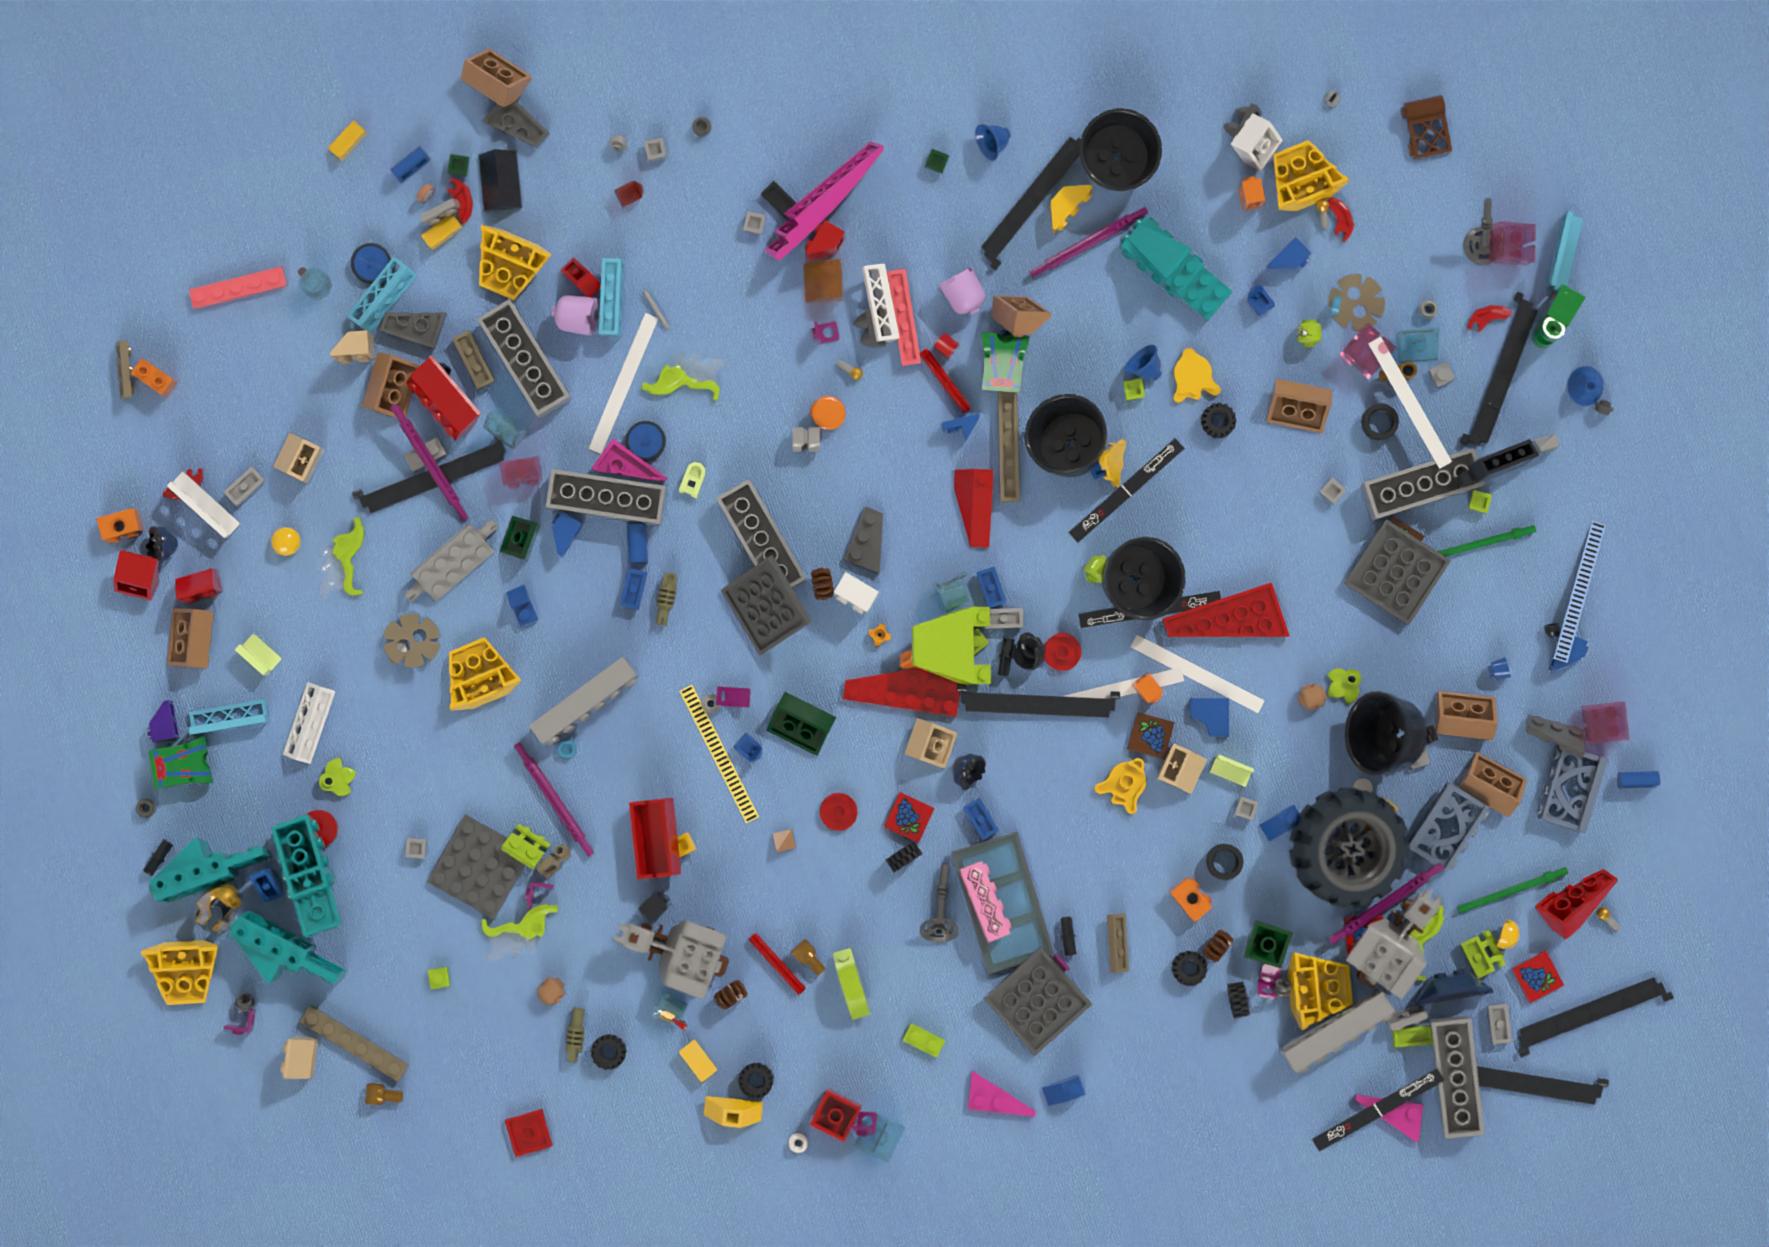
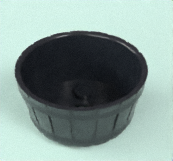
(1126, 133)
(1062, 420)
(1159, 582)
(1373, 732)

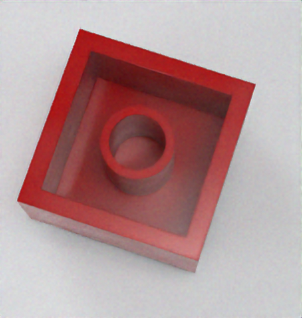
(835, 1115)

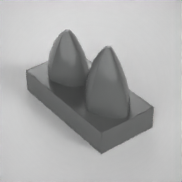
(1243, 113)
(865, 321)

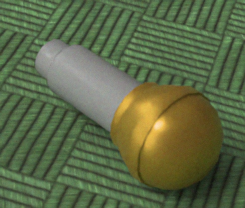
(1322, 207)
(855, 372)
(1604, 914)

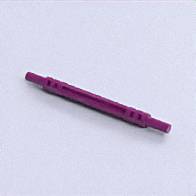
(1088, 242)
(429, 462)
(554, 799)
(1385, 903)

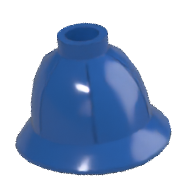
(991, 140)
(1145, 363)
(1585, 386)

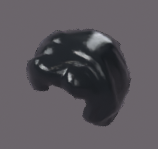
(1029, 652)

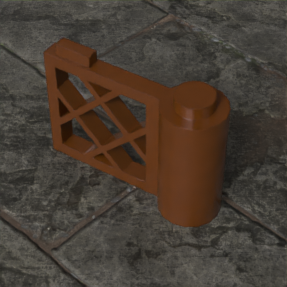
(1423, 111)

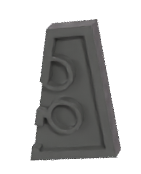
(867, 540)

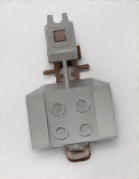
(1388, 952)
(687, 956)

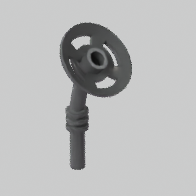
(1483, 242)
(939, 922)

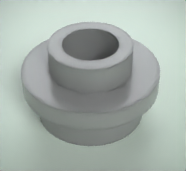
(618, 143)
(1428, 303)
(715, 708)

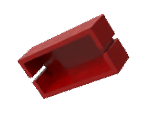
(655, 838)

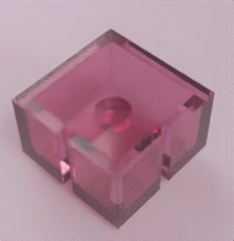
(1508, 242)
(1361, 355)
(1605, 722)

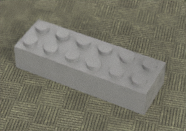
(524, 358)
(1417, 486)
(606, 497)
(758, 530)
(583, 701)
(1337, 1030)
(1457, 1064)

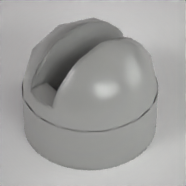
(1336, 100)

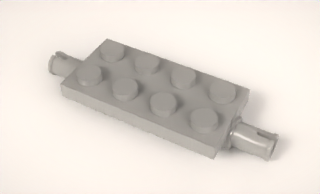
(452, 561)

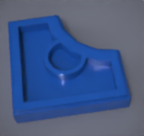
(1213, 713)

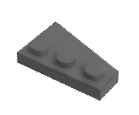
(517, 123)
(415, 327)
(1564, 735)

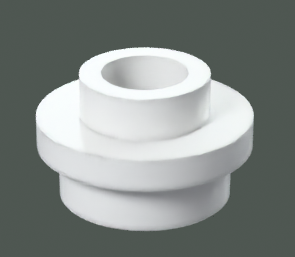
(798, 1149)

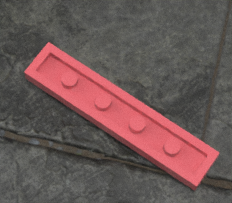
(238, 287)
(904, 317)

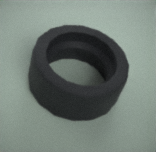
(1394, 421)
(1239, 861)

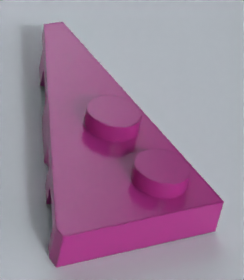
(621, 461)
(990, 1098)
(1404, 1118)

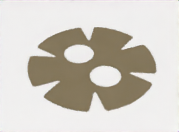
(1372, 304)
(413, 656)

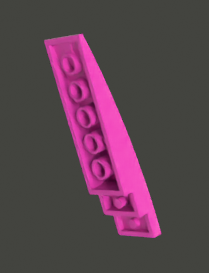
(821, 201)

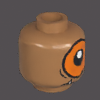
(1312, 696)
(551, 991)

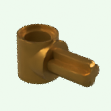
(1382, 376)
(806, 953)
(377, 1094)

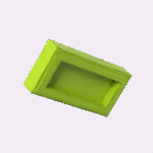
(1412, 1036)

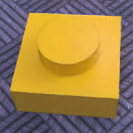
(685, 844)

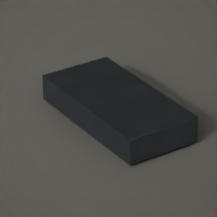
(778, 198)

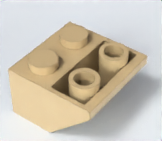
(354, 346)
(298, 458)
(1181, 768)
(299, 1057)

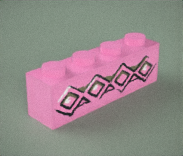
(984, 901)

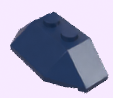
(1451, 987)

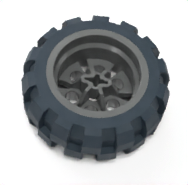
(1370, 875)

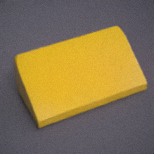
(347, 140)
(441, 231)
(698, 1060)

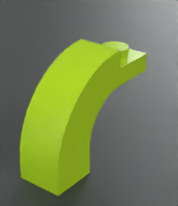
(851, 984)

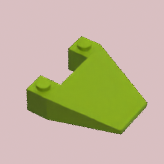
(947, 645)

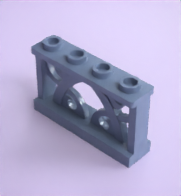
(1443, 800)
(1588, 800)

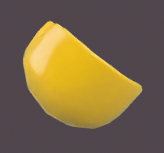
(285, 541)
(1509, 935)

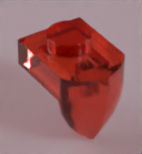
(629, 193)

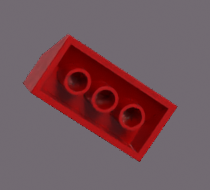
(443, 398)

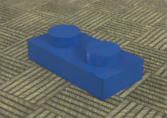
(991, 587)
(633, 589)
(980, 819)

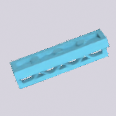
(1564, 251)
(384, 297)
(611, 297)
(228, 724)

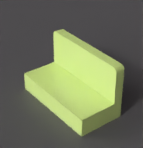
(259, 655)
(1231, 770)

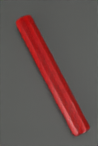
(945, 381)
(777, 964)

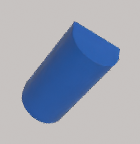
(410, 164)
(637, 543)
(1638, 779)

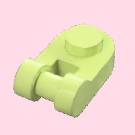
(695, 473)

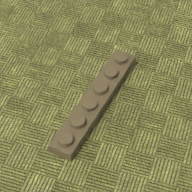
(1008, 446)
(354, 1043)

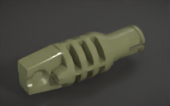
(666, 597)
(575, 1035)

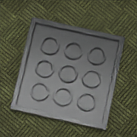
(1397, 572)
(766, 605)
(477, 868)
(1037, 1001)

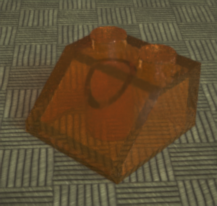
(823, 281)

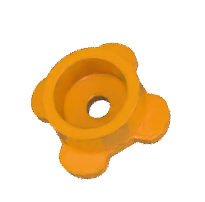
(884, 635)

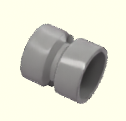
(806, 439)

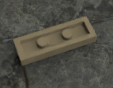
(123, 352)
(473, 360)
(1117, 943)

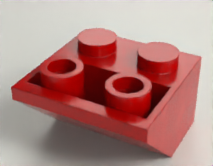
(826, 241)
(136, 575)
(198, 585)

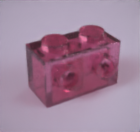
(521, 471)

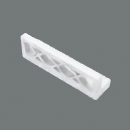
(883, 302)
(204, 505)
(311, 723)

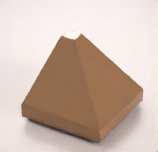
(784, 840)

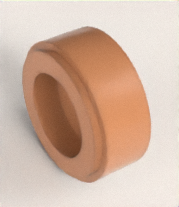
(425, 193)

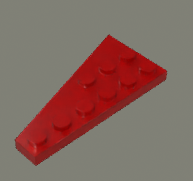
(1240, 615)
(906, 689)

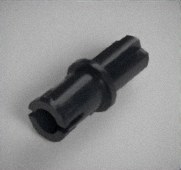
(1005, 656)
(158, 857)
(1068, 936)

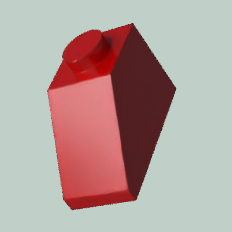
(581, 278)

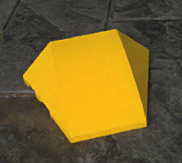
(1304, 177)
(508, 261)
(478, 675)
(182, 969)
(1317, 988)

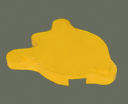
(1193, 376)
(1112, 462)
(1125, 783)

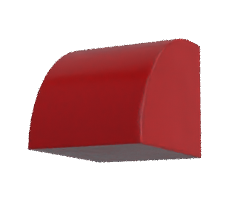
(946, 345)

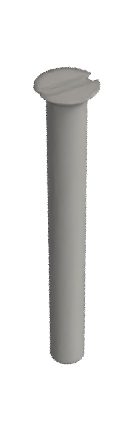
(656, 310)

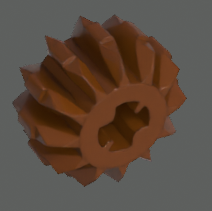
(822, 583)
(1218, 945)
(730, 994)

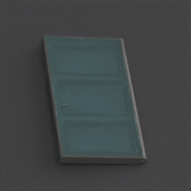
(1020, 903)

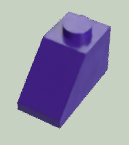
(163, 724)

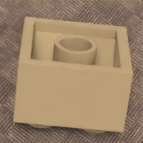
(931, 743)

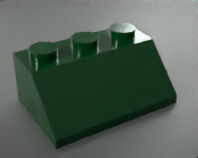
(801, 723)

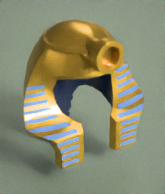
(220, 895)

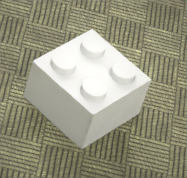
(1256, 142)
(855, 593)

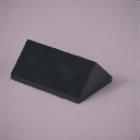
(500, 180)

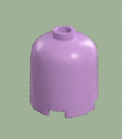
(964, 292)
(576, 314)

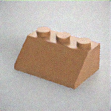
(495, 77)
(1018, 314)
(389, 385)
(1299, 405)
(190, 638)
(1466, 715)
(1493, 784)

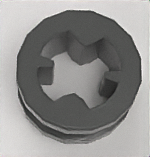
(1282, 988)

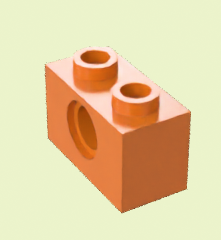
(1251, 193)
(154, 377)
(108, 525)
(1148, 688)
(1180, 894)

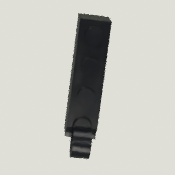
(1498, 463)

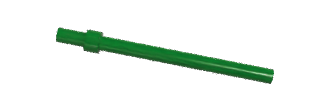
(1515, 534)
(1547, 877)

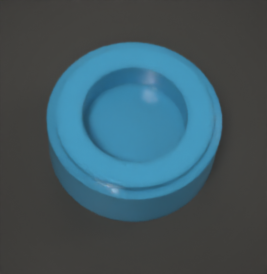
(1336, 305)
(567, 749)

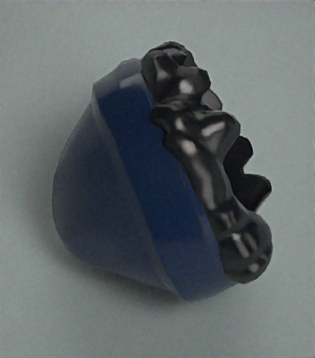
(161, 543)
(968, 770)

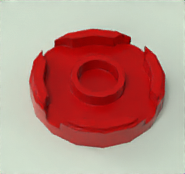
(1062, 652)
(838, 811)
(327, 825)

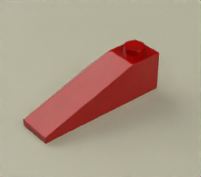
(974, 497)
(1571, 907)

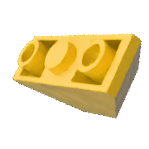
(1067, 203)
(733, 1111)

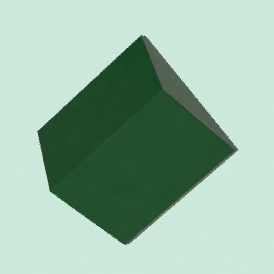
(520, 538)
(1267, 944)

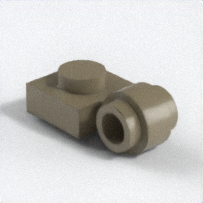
(551, 864)

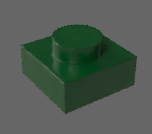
(937, 161)
(458, 165)

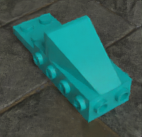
(1174, 267)
(199, 869)
(307, 874)
(276, 948)

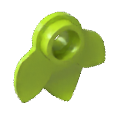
(1342, 686)
(340, 778)

